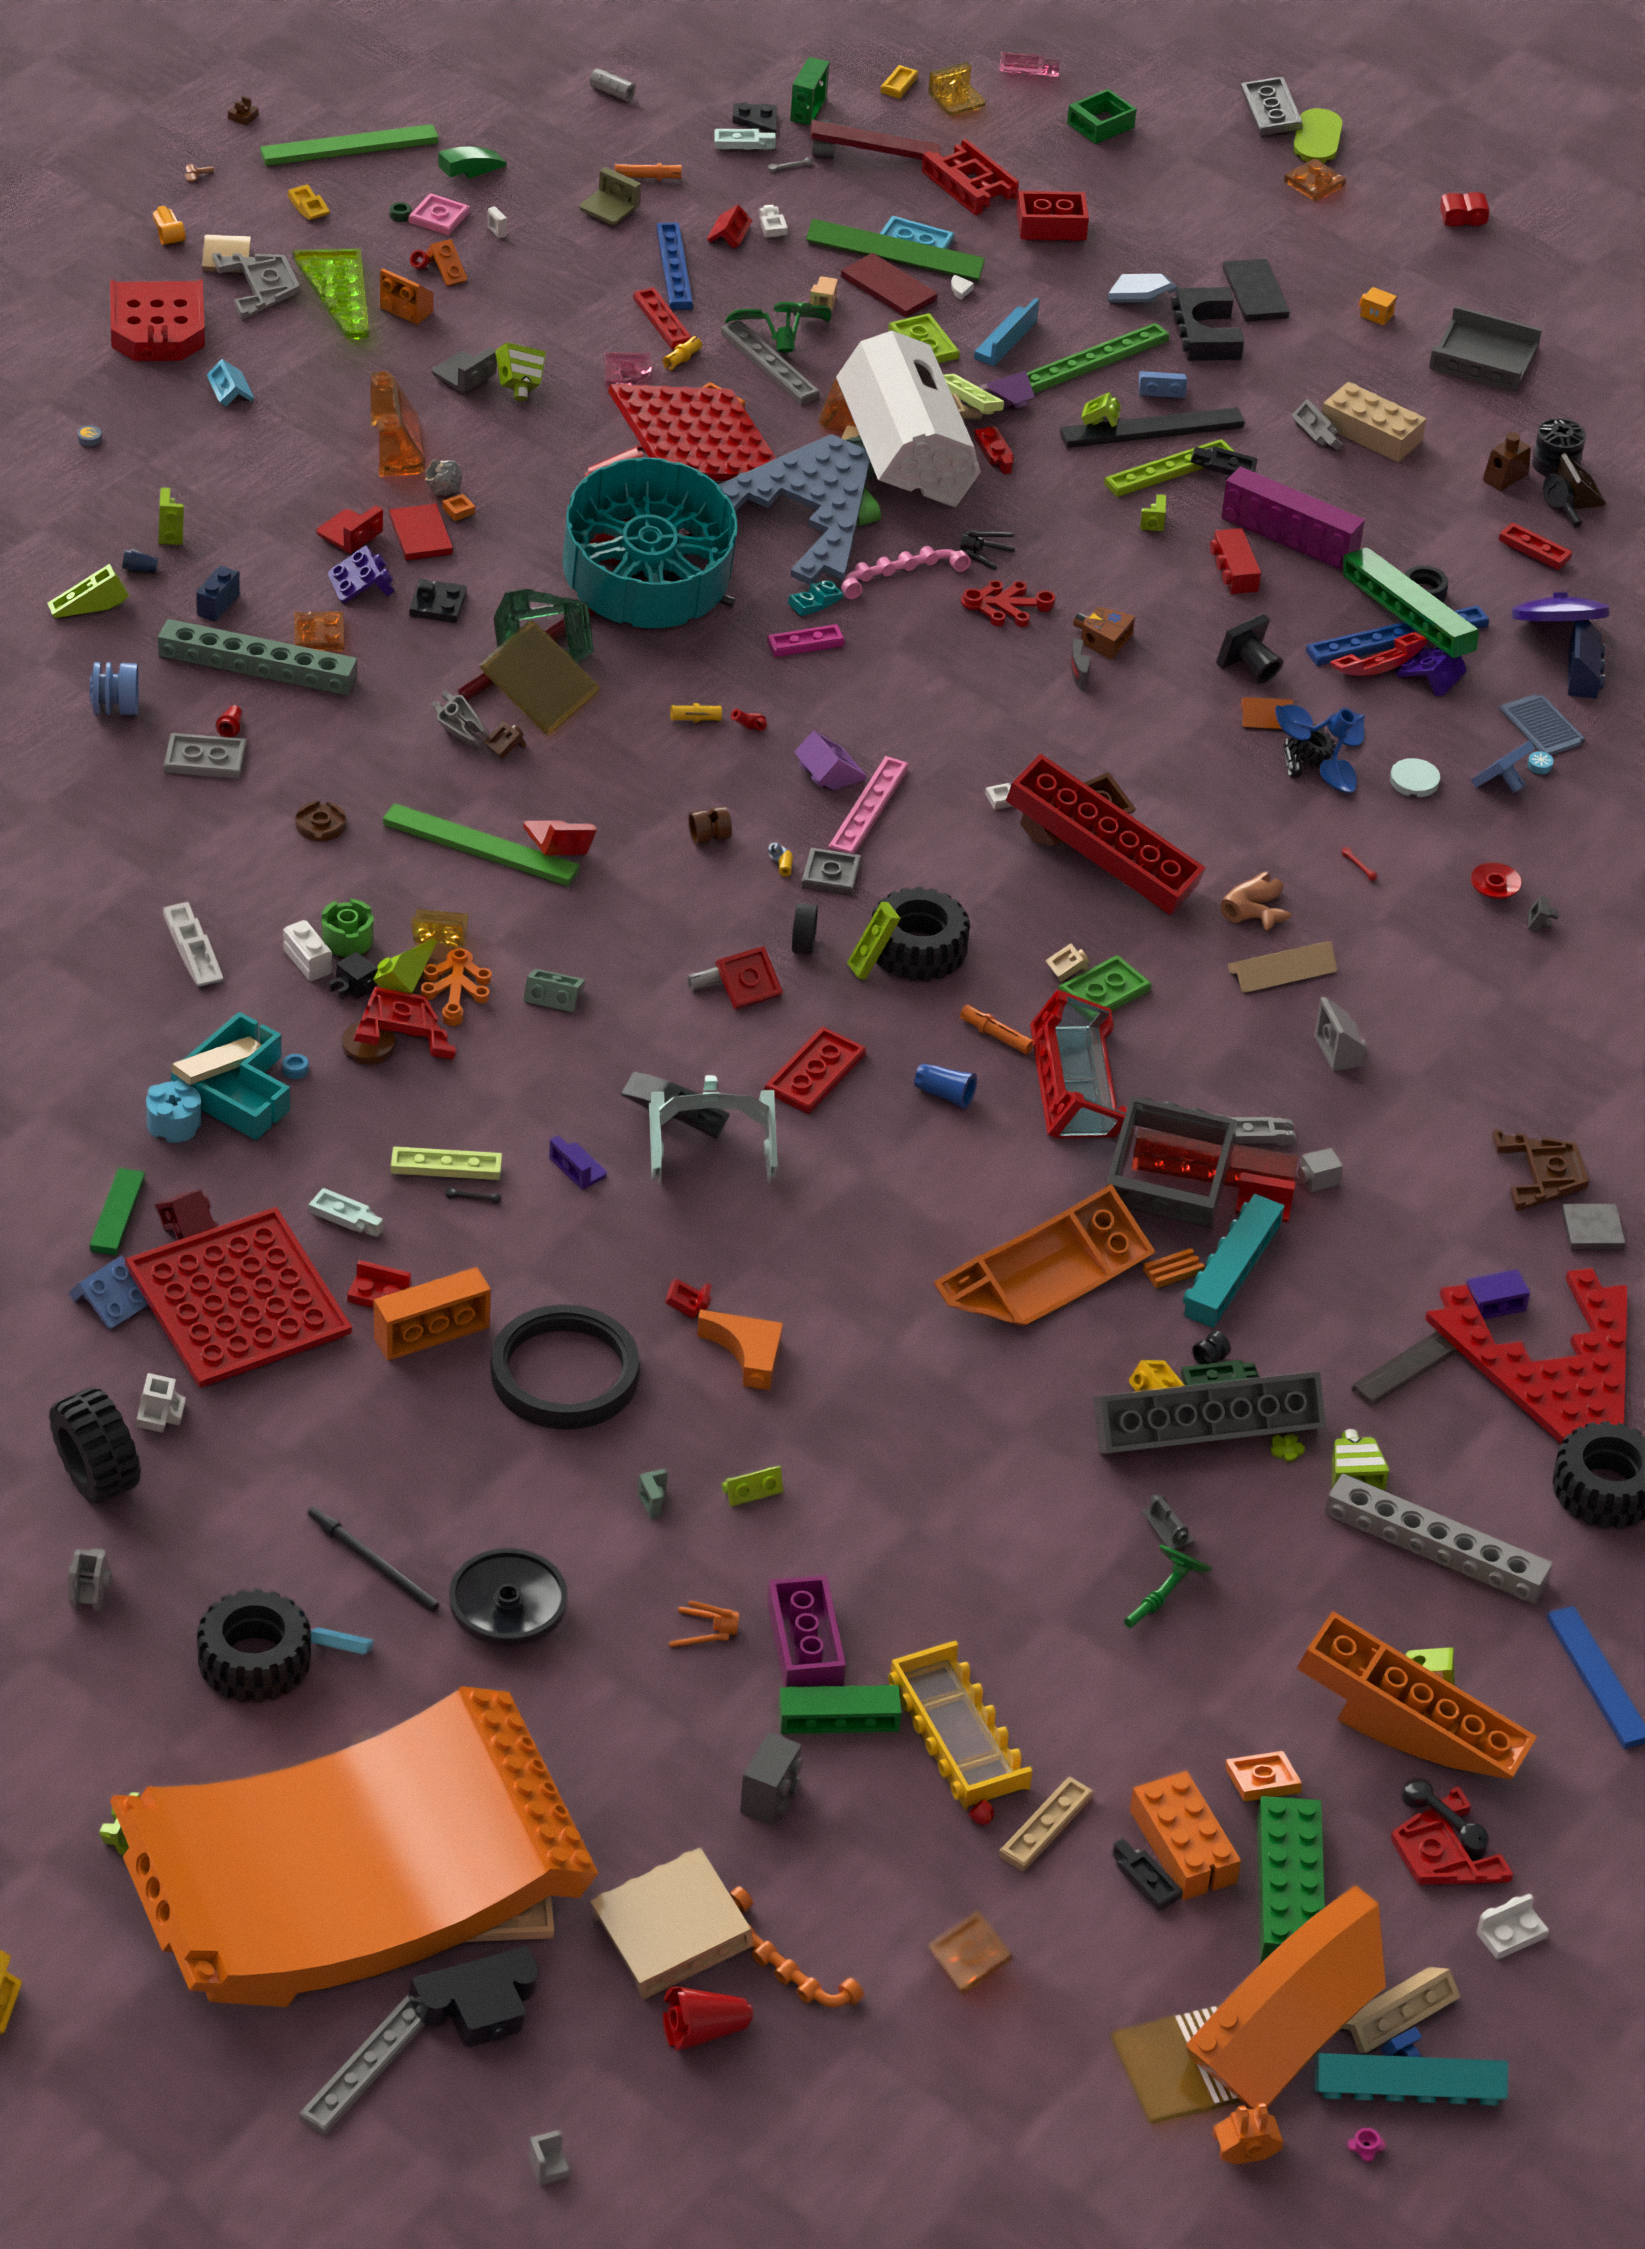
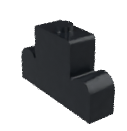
(478, 1995)

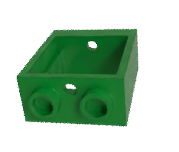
(807, 92)
(1082, 116)

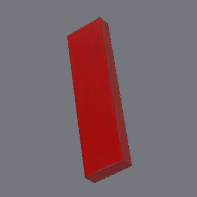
(661, 317)

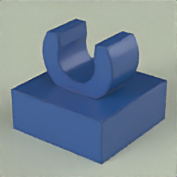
(1403, 2044)

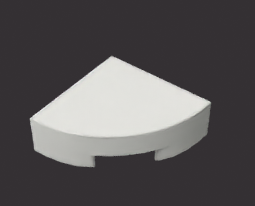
(961, 287)

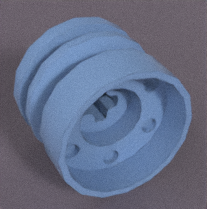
(115, 688)

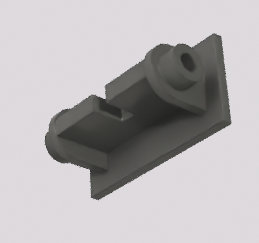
(1167, 1524)

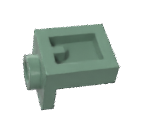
(651, 1491)

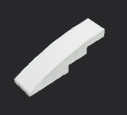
(192, 944)

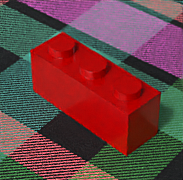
(1235, 561)

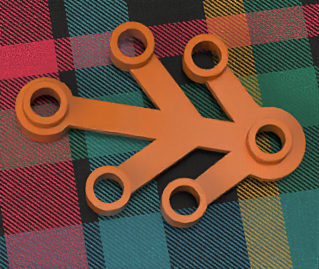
(458, 961)

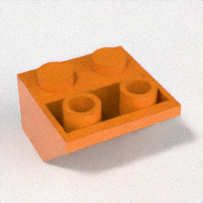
(405, 297)

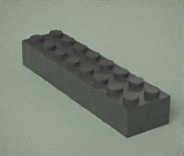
(1209, 1411)

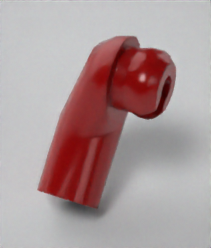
(749, 720)

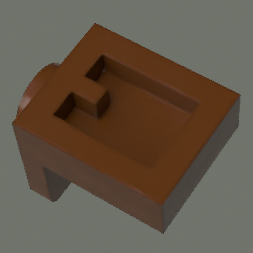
(504, 739)

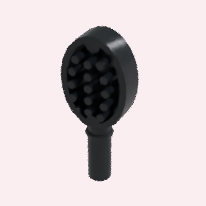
(1560, 494)

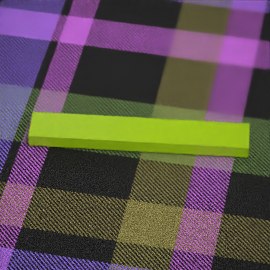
(1157, 471)

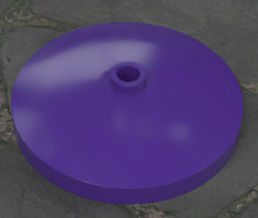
(1560, 608)

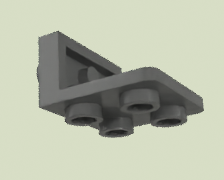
(466, 371)

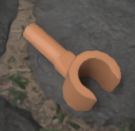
(193, 172)

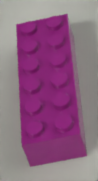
(1291, 517)

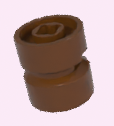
(710, 825)

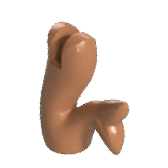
(1243, 901)

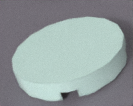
(1415, 777)

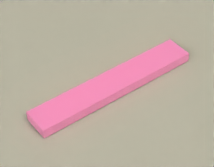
(869, 806)

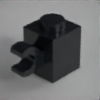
(354, 976)

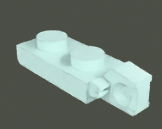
(744, 139)
(345, 1212)

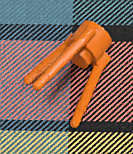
(724, 1622)

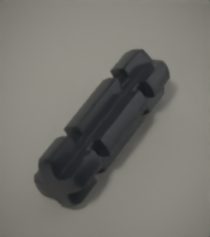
(1293, 765)

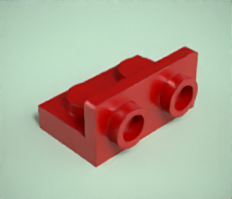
(376, 1281)

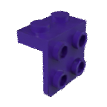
(359, 573)
(1438, 666)

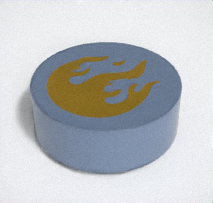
(89, 435)

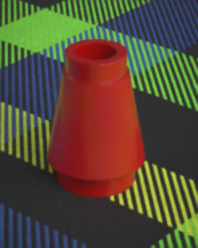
(229, 722)

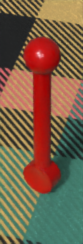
(1347, 852)

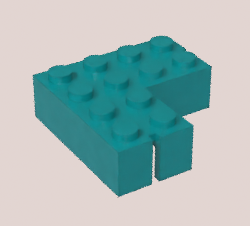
(245, 1095)

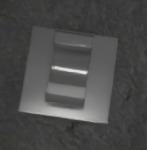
(1540, 914)

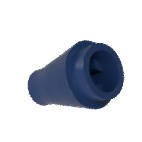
(138, 562)

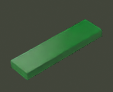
(117, 1211)

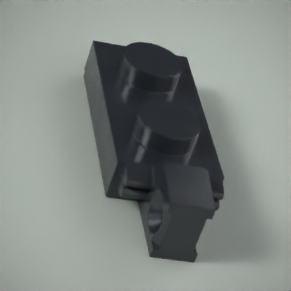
(1222, 460)
(1146, 1875)

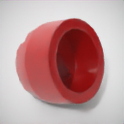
(414, 257)
(982, 1812)

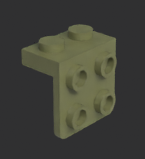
(614, 199)

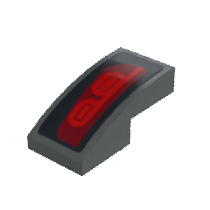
(1079, 665)

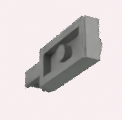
(1317, 424)

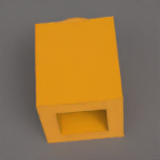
(1377, 306)

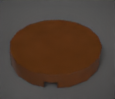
(320, 821)
(368, 1053)

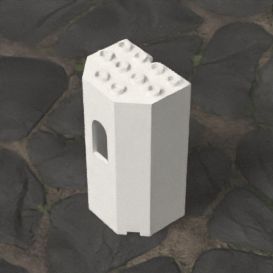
(908, 417)

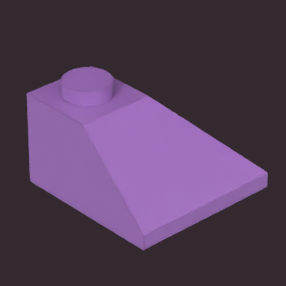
(1012, 389)

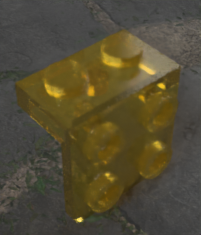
(953, 90)
(443, 926)

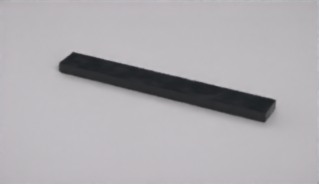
(1152, 427)

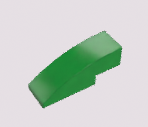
(469, 161)

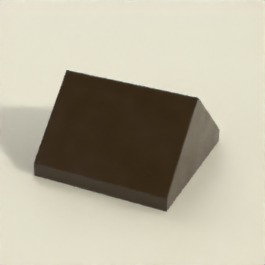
(1584, 487)

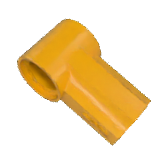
(168, 227)

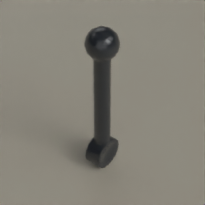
(451, 1192)

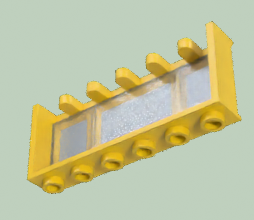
(957, 1725)

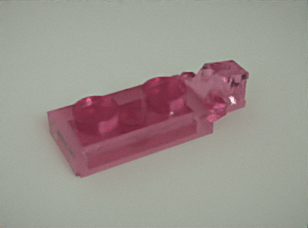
(1028, 63)

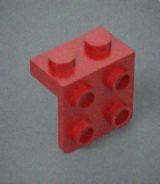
(352, 530)
(560, 838)

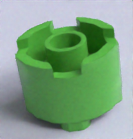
(348, 927)

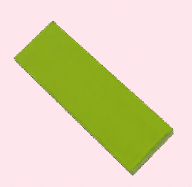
(873, 940)

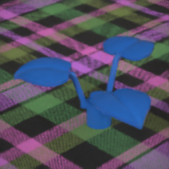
(1344, 725)

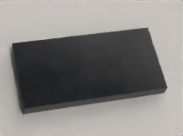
(1256, 289)

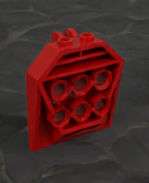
(157, 319)

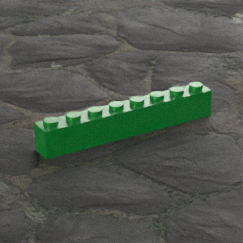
(1410, 602)

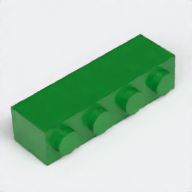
(839, 1709)

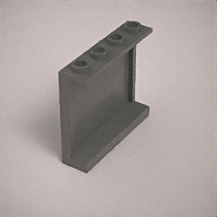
(1486, 349)

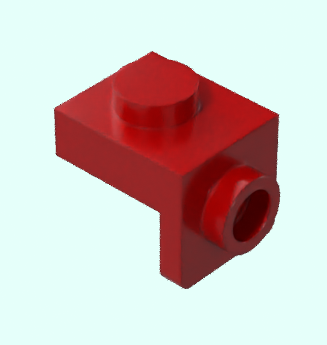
(687, 1298)

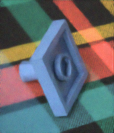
(1505, 768)

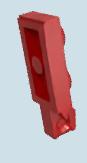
(995, 448)

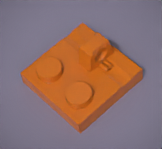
(1263, 1776)

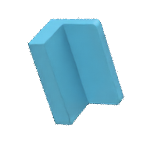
(228, 383)

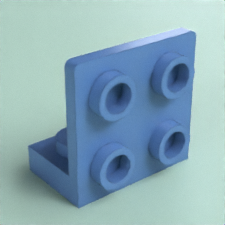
(111, 1293)

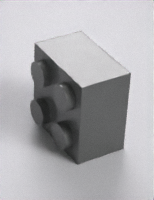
(771, 1778)

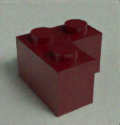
(186, 1214)

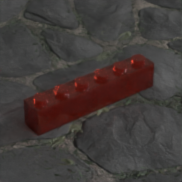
(1198, 1159)

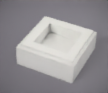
(497, 222)
(997, 796)

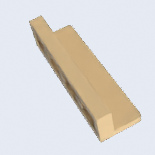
(1284, 966)
(1402, 2007)

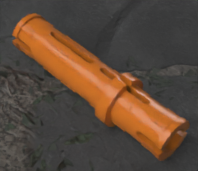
(650, 171)
(989, 1025)

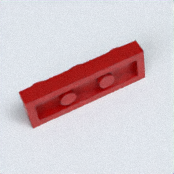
(1535, 546)

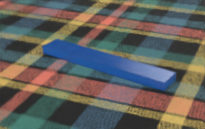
(674, 266)
(1598, 1676)

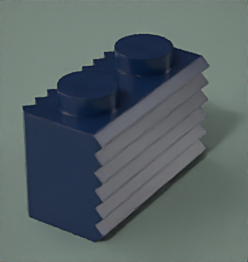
(217, 593)

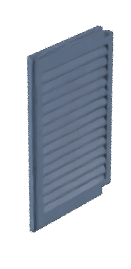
(1542, 724)

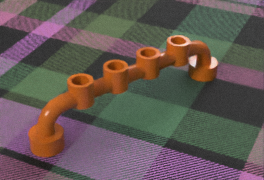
(787, 1970)

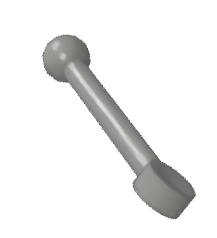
(773, 168)

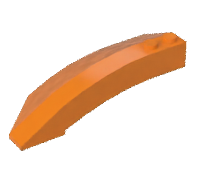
(1050, 1262)
(1294, 2001)

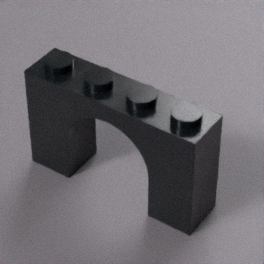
(1200, 341)

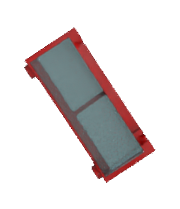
(1075, 1068)

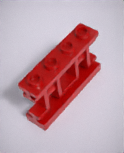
(973, 193)

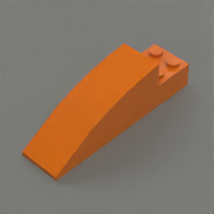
(1410, 1705)

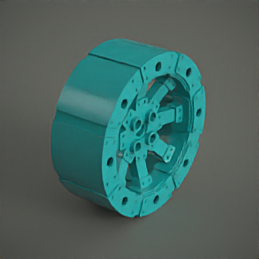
(662, 501)

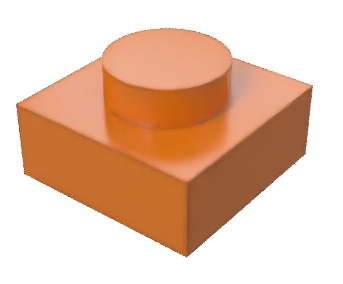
(458, 507)

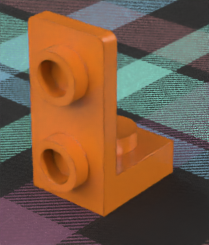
(447, 261)

